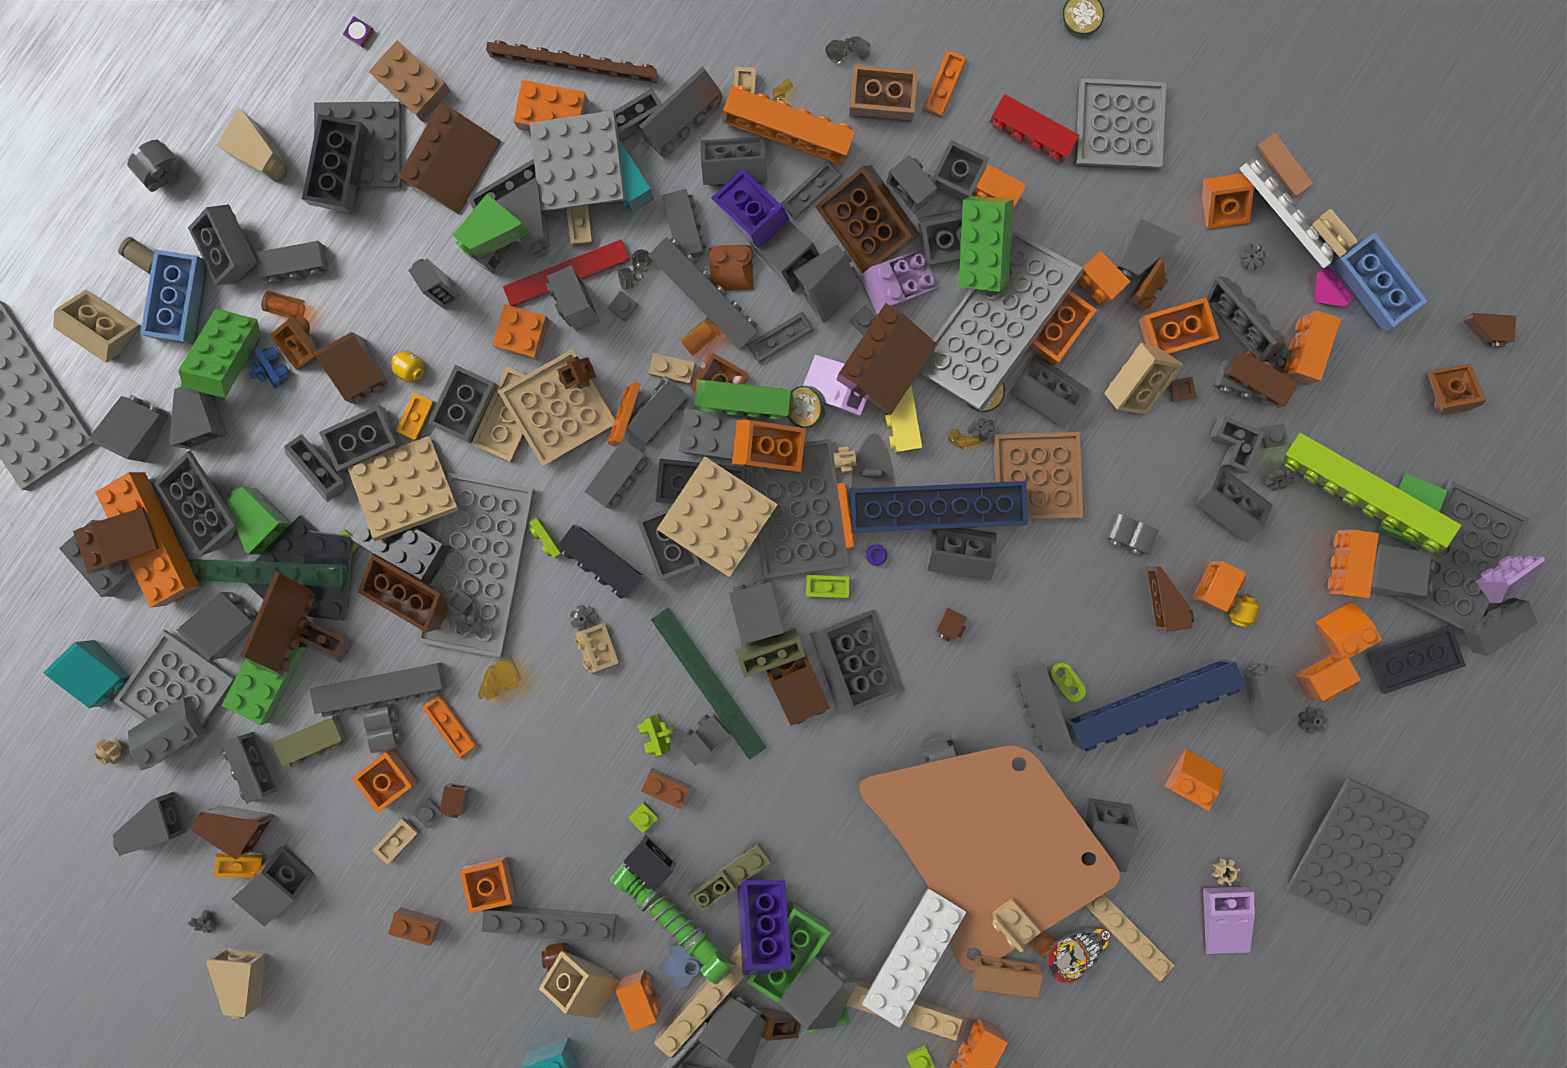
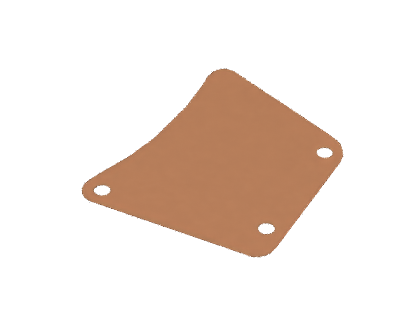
(990, 837)

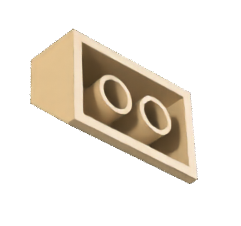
(94, 325)
(1143, 379)

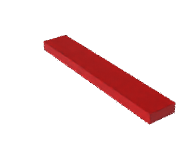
(584, 265)

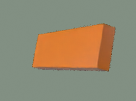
(944, 83)
(623, 414)
(846, 515)
(449, 726)

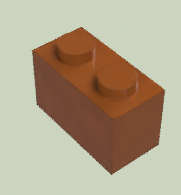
(666, 788)
(414, 926)

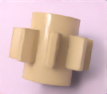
(844, 459)
(108, 751)
(1231, 875)

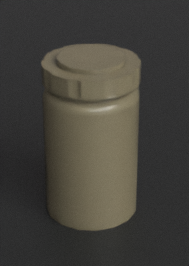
(136, 253)

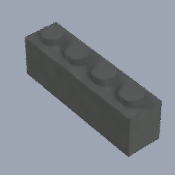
(433, 282)

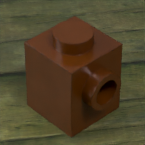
(950, 625)
(454, 800)

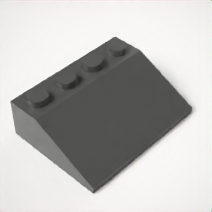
(1244, 319)
(196, 505)
(856, 662)

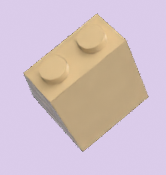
(250, 145)
(237, 980)
(578, 986)

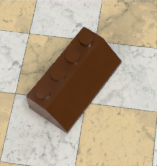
(403, 594)

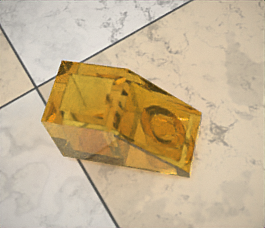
(499, 676)

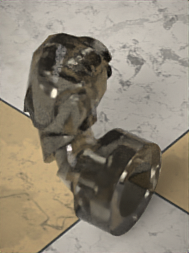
(837, 50)
(640, 263)

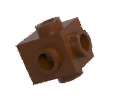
(577, 373)

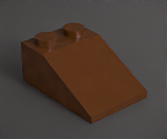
(115, 540)
(1168, 605)

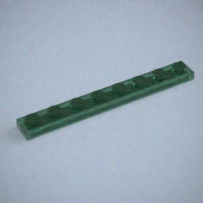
(264, 571)
(709, 683)

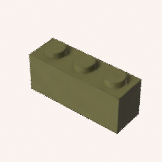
(770, 652)
(310, 741)

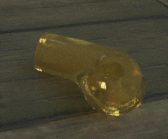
(780, 91)
(960, 440)

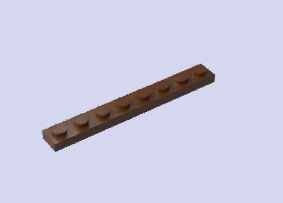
(580, 63)

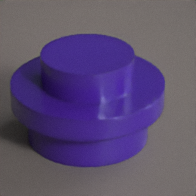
(876, 554)

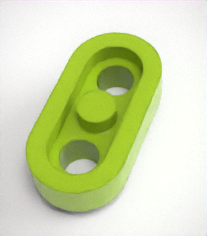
(1067, 681)

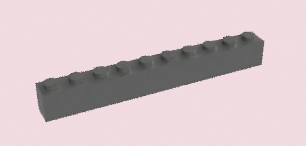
(628, 121)

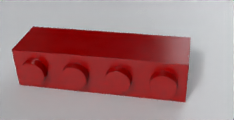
(1033, 128)

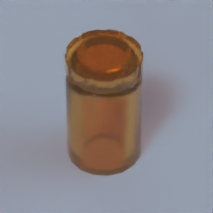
(282, 304)
(700, 336)

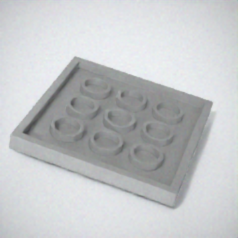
(1120, 123)
(578, 161)
(170, 673)

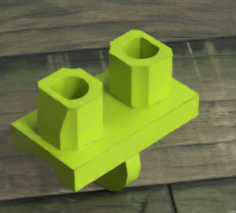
(658, 733)

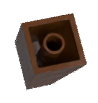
(352, 367)
(798, 690)
(232, 829)

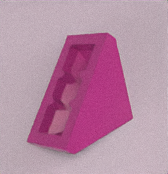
(1331, 289)

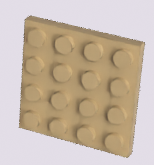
(555, 417)
(402, 488)
(717, 516)

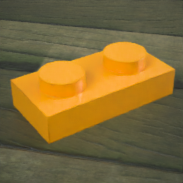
(415, 416)
(240, 868)

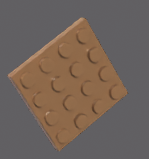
(1050, 468)

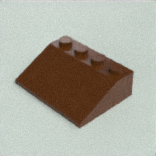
(449, 158)
(867, 219)
(887, 359)
(278, 625)

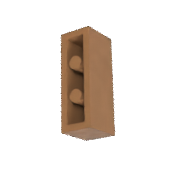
(1007, 976)

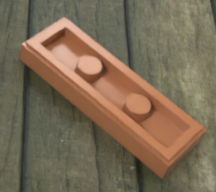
(1284, 164)

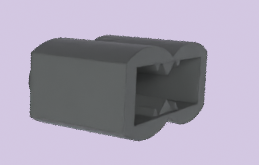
(1132, 534)
(381, 728)

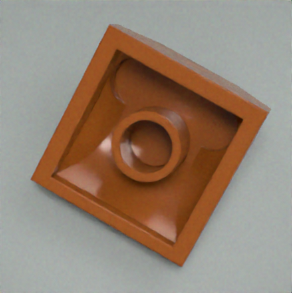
(731, 267)
(1152, 280)
(295, 341)
(718, 369)
(1456, 389)

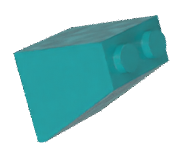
(87, 673)
(554, 1055)

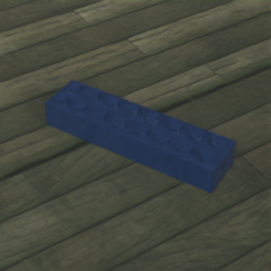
(939, 507)
(1154, 704)

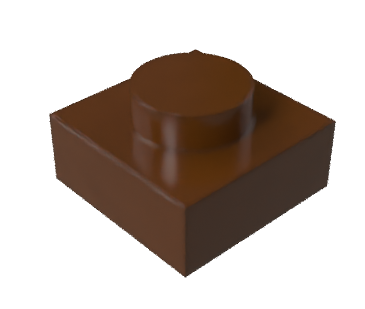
(1183, 389)

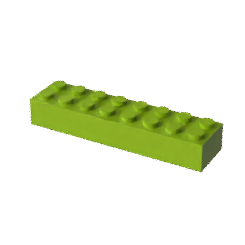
(1371, 494)

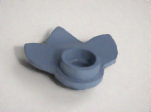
(677, 967)

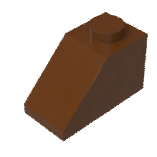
(1492, 328)
(779, 1025)

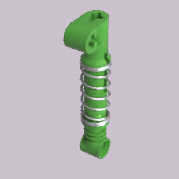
(696, 943)

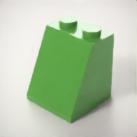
(488, 229)
(256, 518)

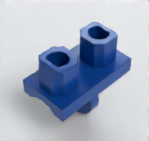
(264, 359)

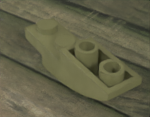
(730, 877)

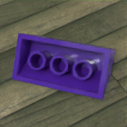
(763, 927)

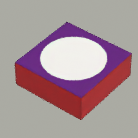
(358, 31)

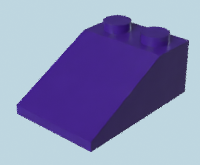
(751, 208)

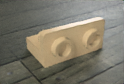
(1334, 232)
(596, 648)
(1015, 924)

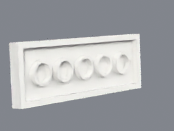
(1282, 205)
(913, 958)

